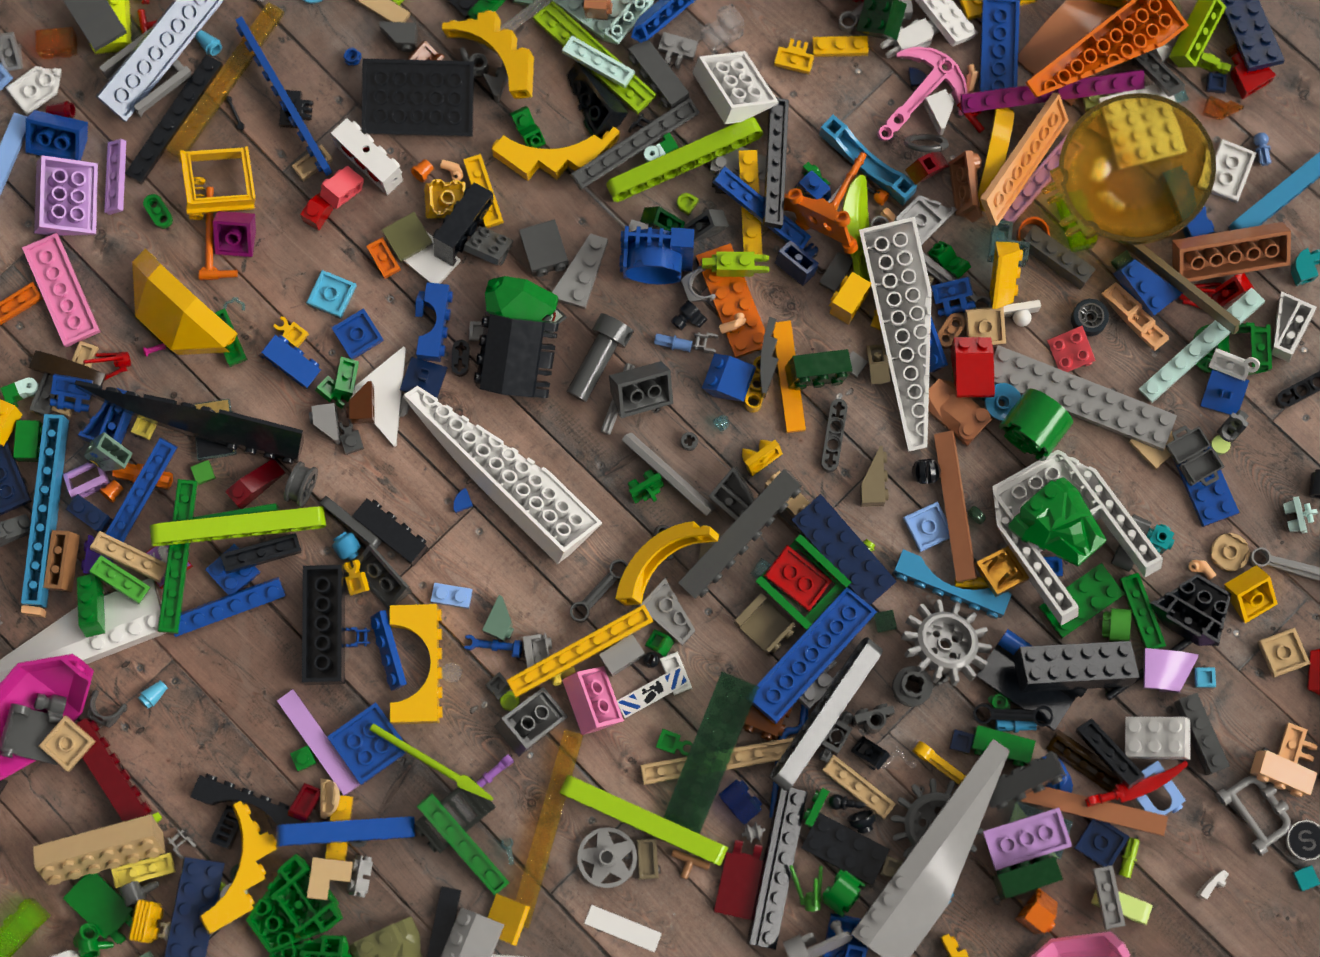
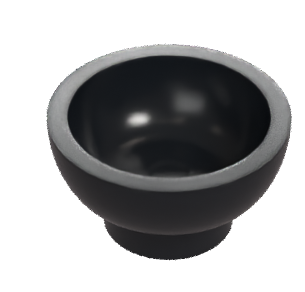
(862, 820)

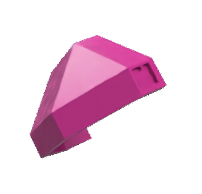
(49, 676)

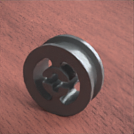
(300, 484)

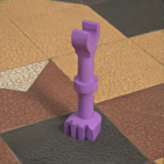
(487, 777)

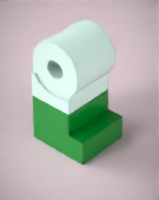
(666, 146)
(20, 390)

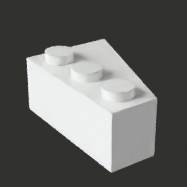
(1290, 325)

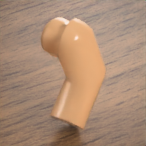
(454, 168)

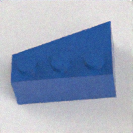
(1146, 287)
(107, 420)

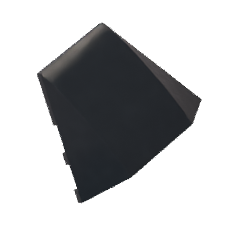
(1195, 610)

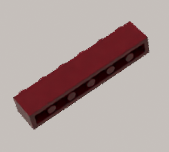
(111, 776)

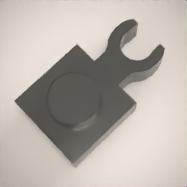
(351, 439)

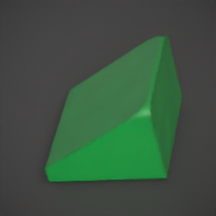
(660, 643)

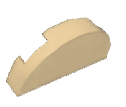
(328, 797)

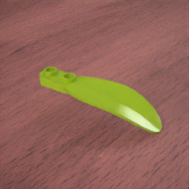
(857, 206)

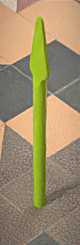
(463, 781)

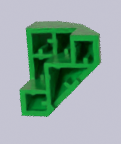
(519, 299)

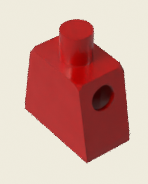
(1249, 82)

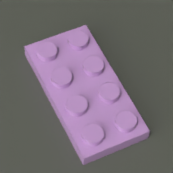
(1027, 838)

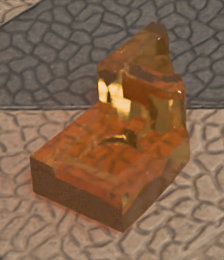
(1220, 109)

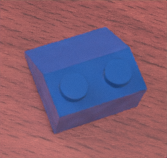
(728, 378)

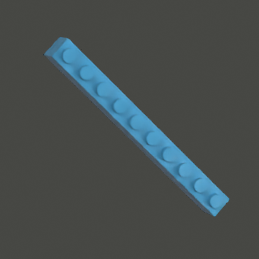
(45, 507)

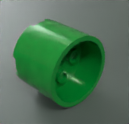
(1036, 424)

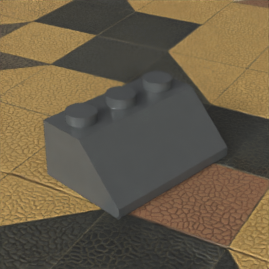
(641, 389)

